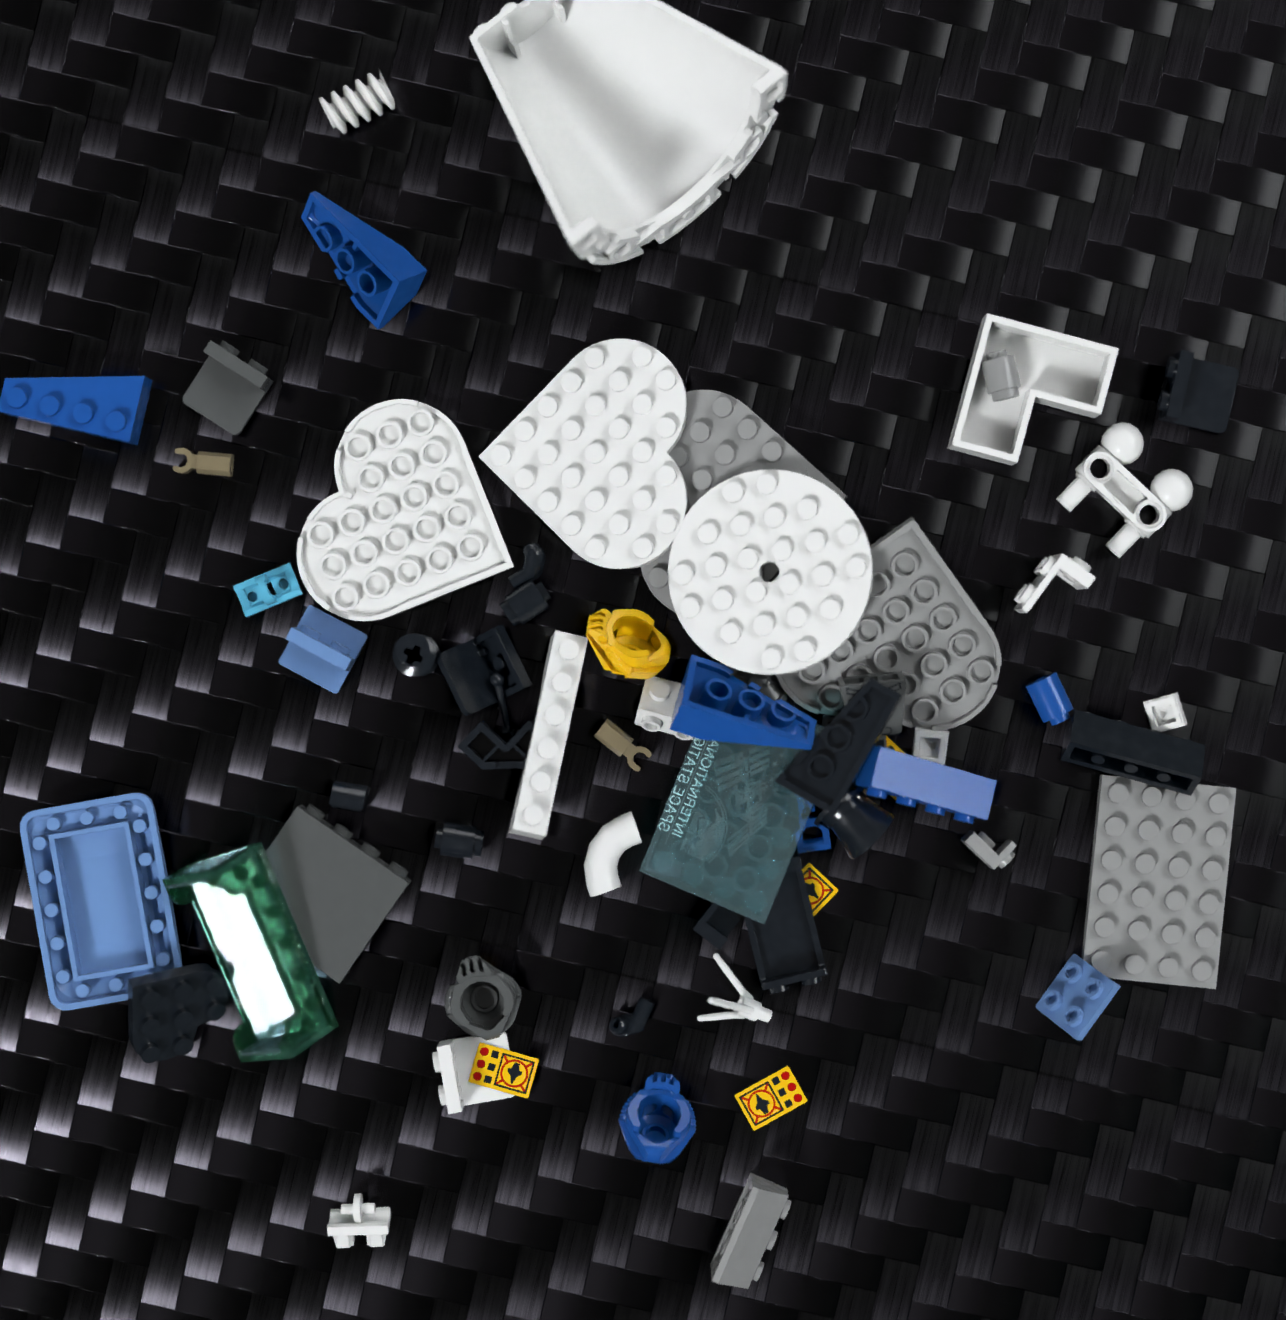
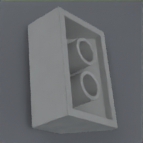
(749, 1233)

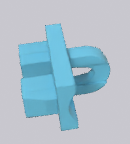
(256, 596)

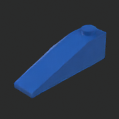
(372, 264)
(725, 709)

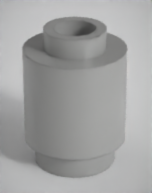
(1001, 376)

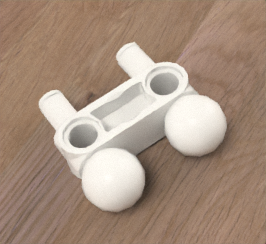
(1168, 490)

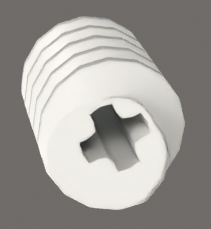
(358, 102)

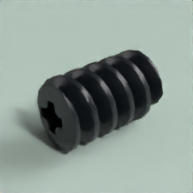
(403, 658)

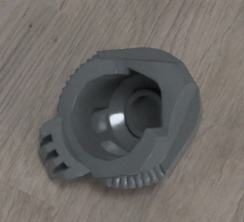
(482, 999)

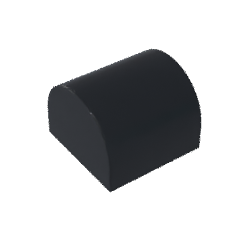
(349, 796)

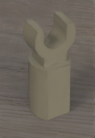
(206, 463)
(620, 743)

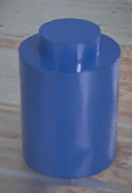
(1050, 699)

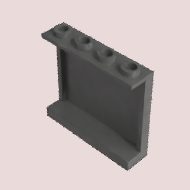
(333, 888)

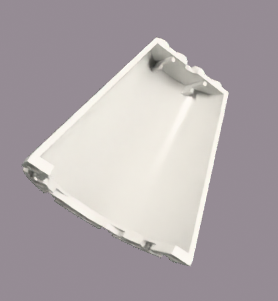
(626, 113)

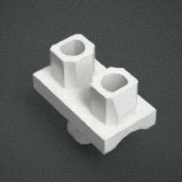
(359, 1220)

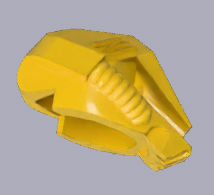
(633, 649)

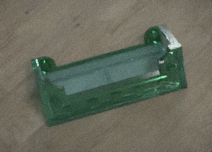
(257, 952)

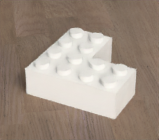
(1052, 372)

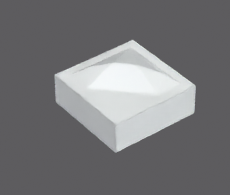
(1165, 712)
(930, 744)

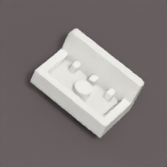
(657, 706)

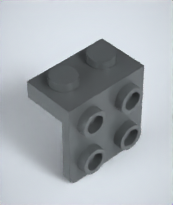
(227, 388)

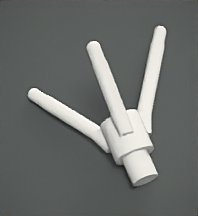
(744, 1008)

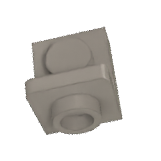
(982, 847)

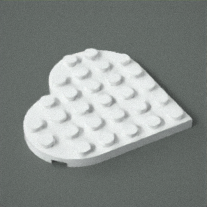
(598, 456)
(404, 517)

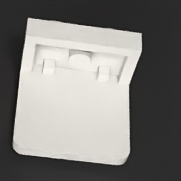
(1069, 569)
(455, 1061)

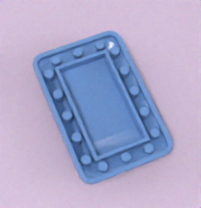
(99, 897)

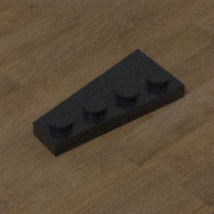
(841, 748)

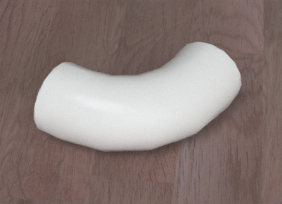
(605, 851)

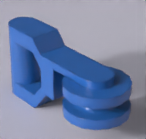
(814, 844)

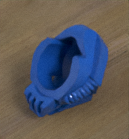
(657, 1120)

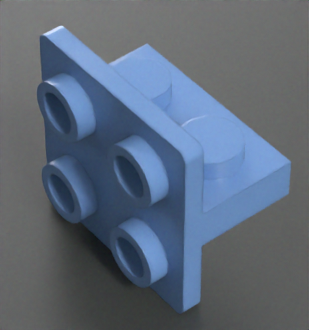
(322, 649)
(1077, 997)

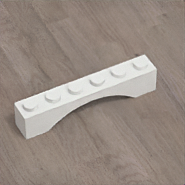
(549, 735)

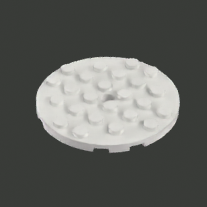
(820, 580)

